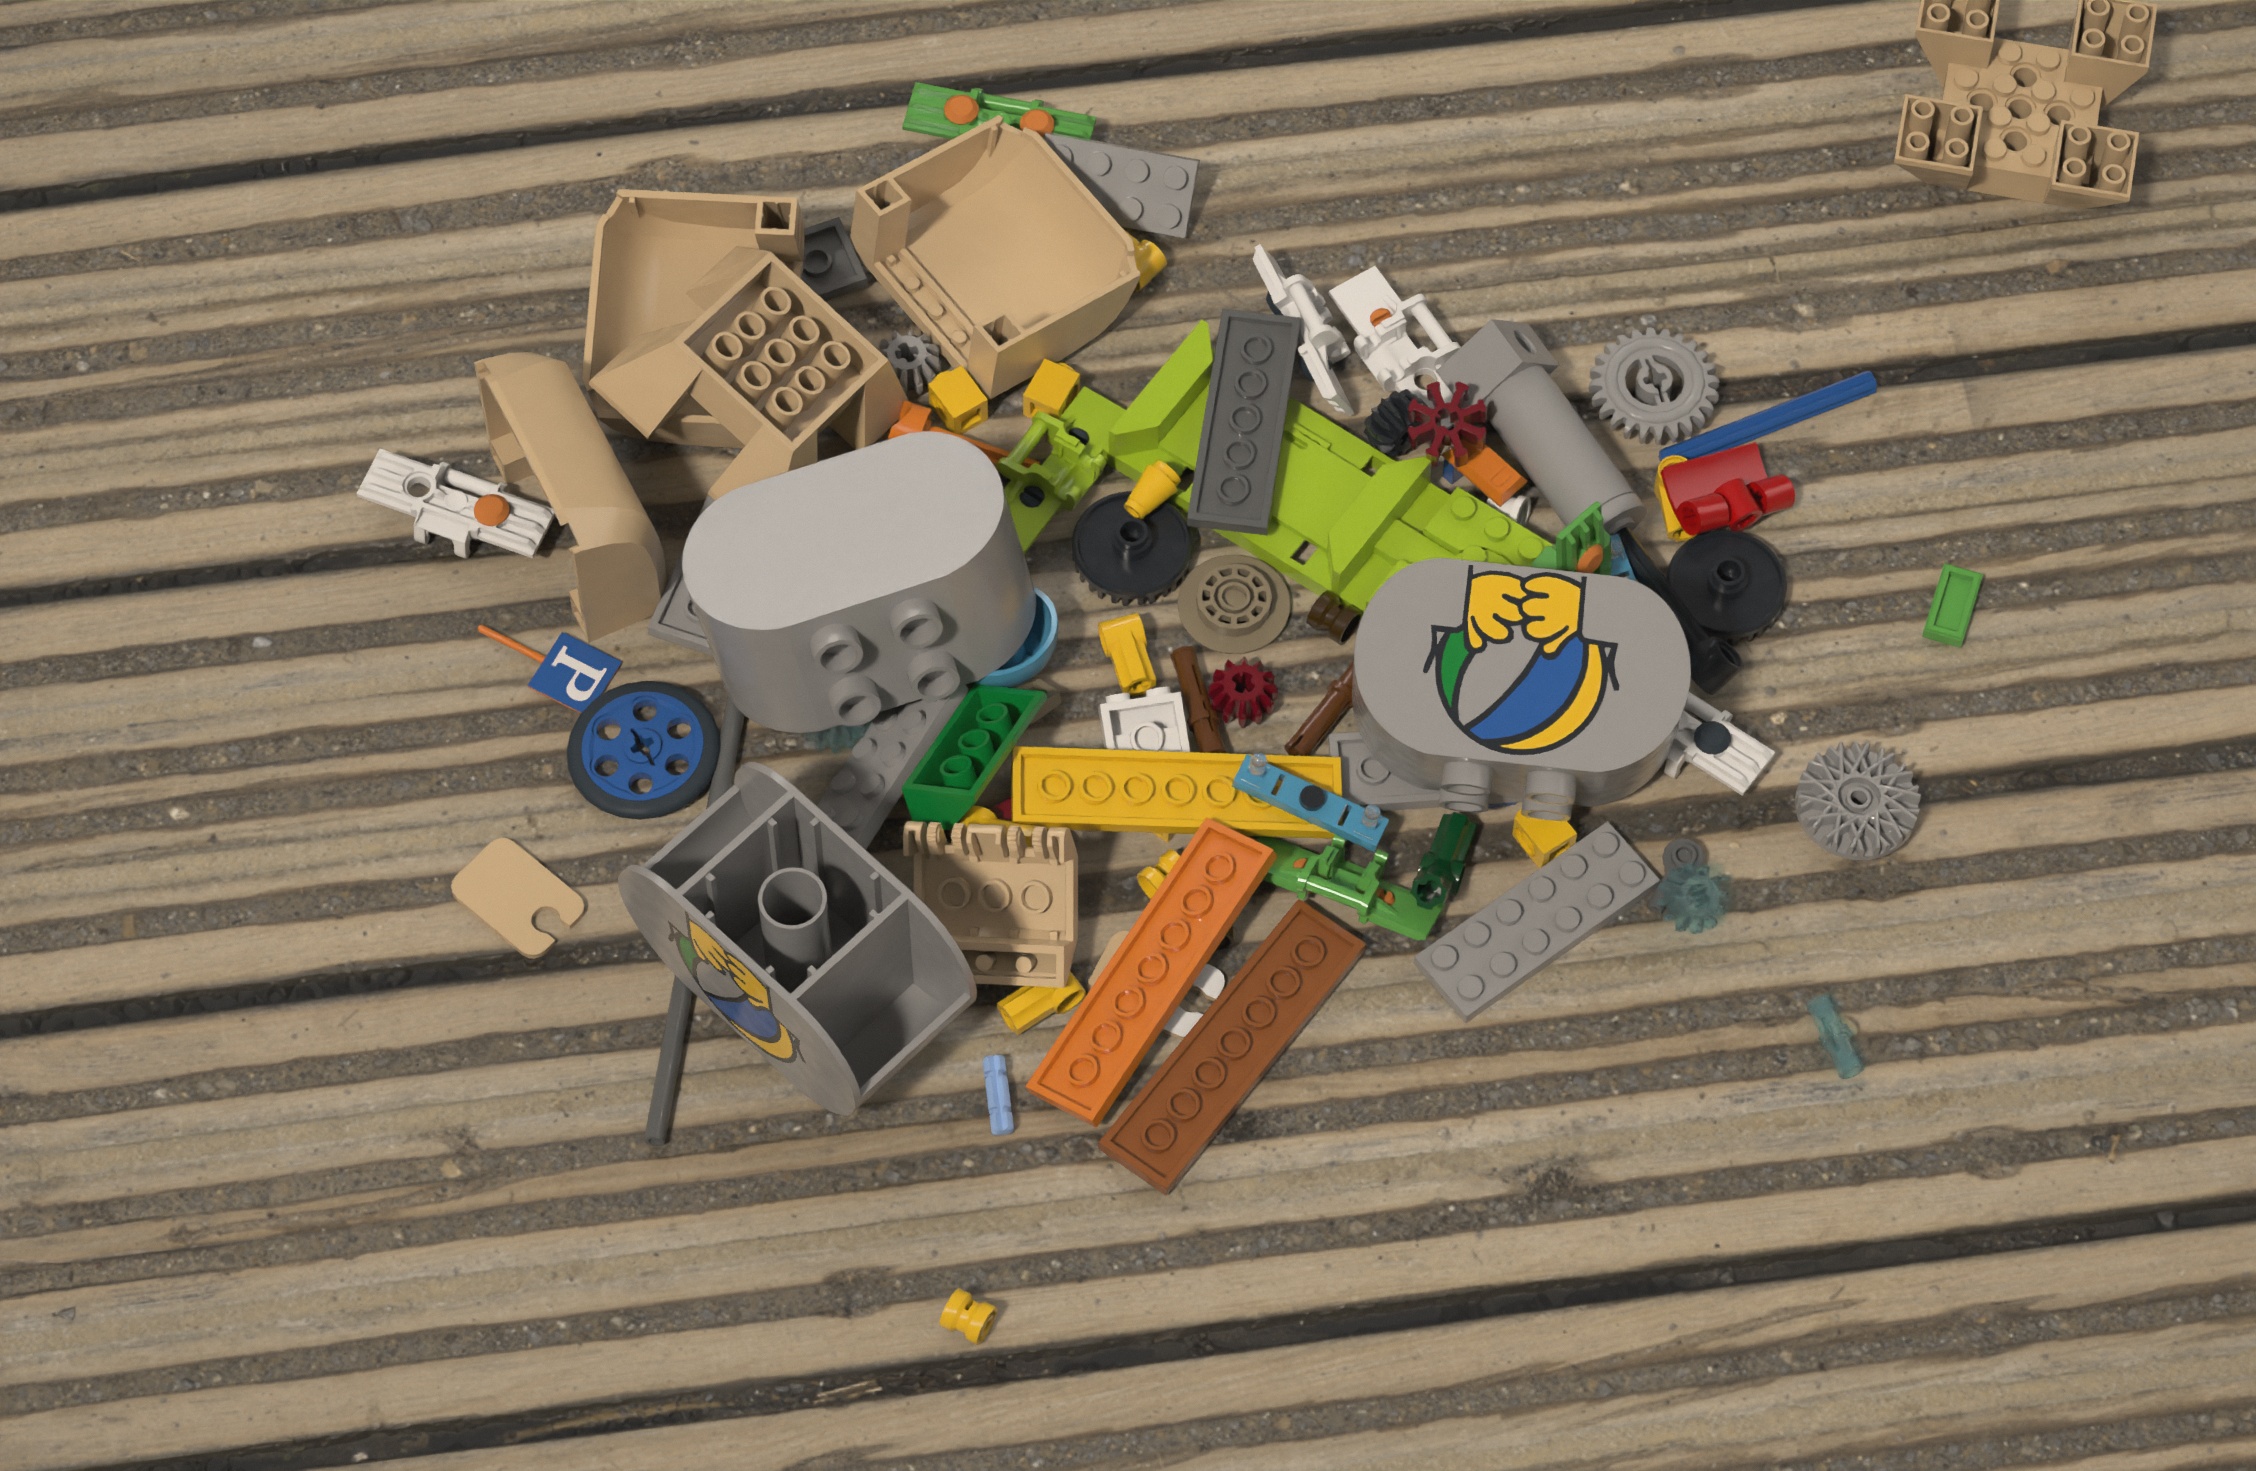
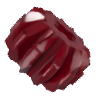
(1257, 694)

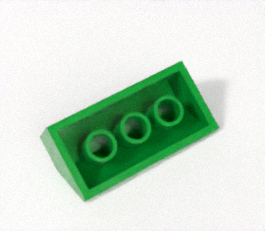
(969, 752)

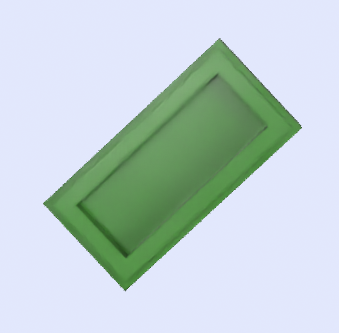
(1952, 605)

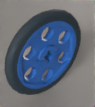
(668, 791)

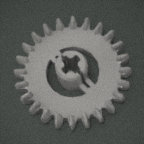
(1652, 407)

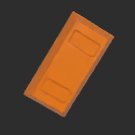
(1488, 472)

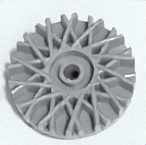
(1857, 802)

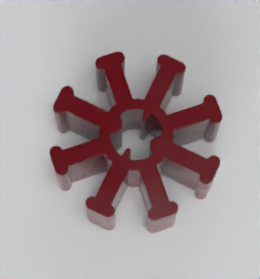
(1453, 411)

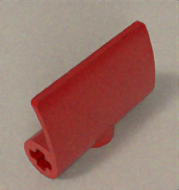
(1725, 490)

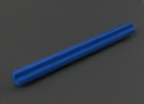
(1774, 418)

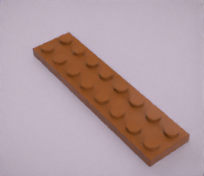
(1231, 1047)

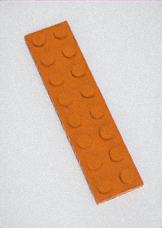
(1151, 972)

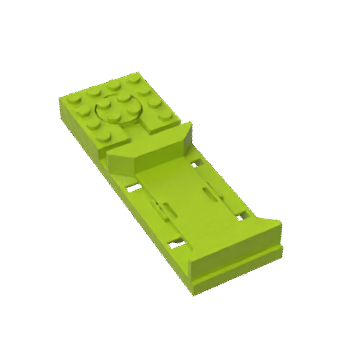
(1321, 495)

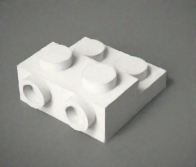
(1144, 722)

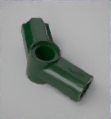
(1444, 864)

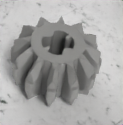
(912, 359)

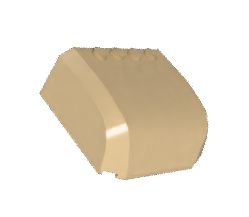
(995, 252)
(647, 260)
(547, 429)

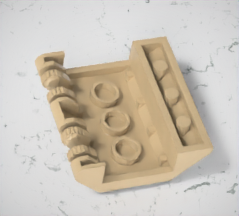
(1000, 899)

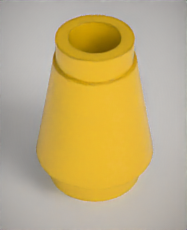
(1152, 489)

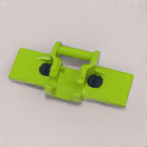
(1070, 469)

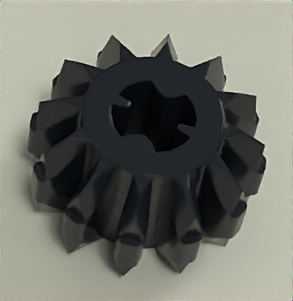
(1390, 422)

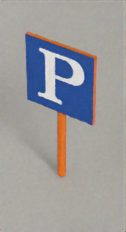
(569, 673)

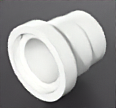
(1515, 508)

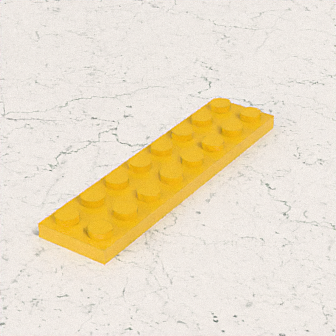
(1155, 791)

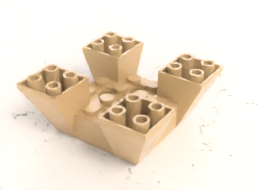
(2026, 113)
(762, 363)

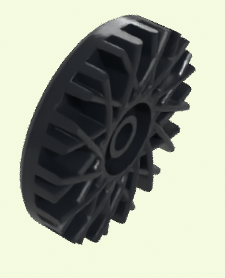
(1130, 554)
(1729, 583)

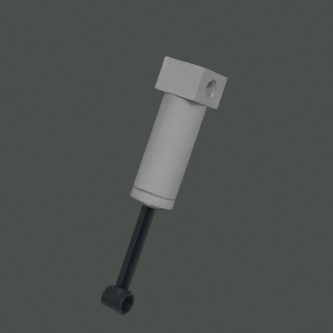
(1569, 466)

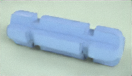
(998, 1095)

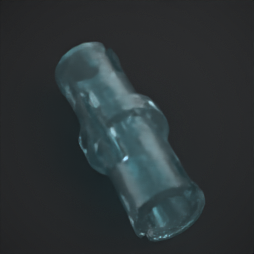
(1835, 1036)

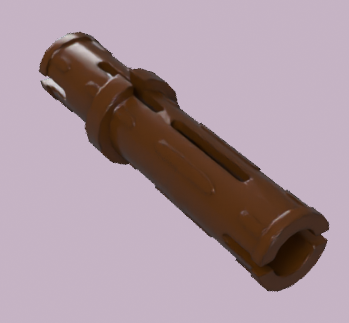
(1323, 716)
(1202, 718)

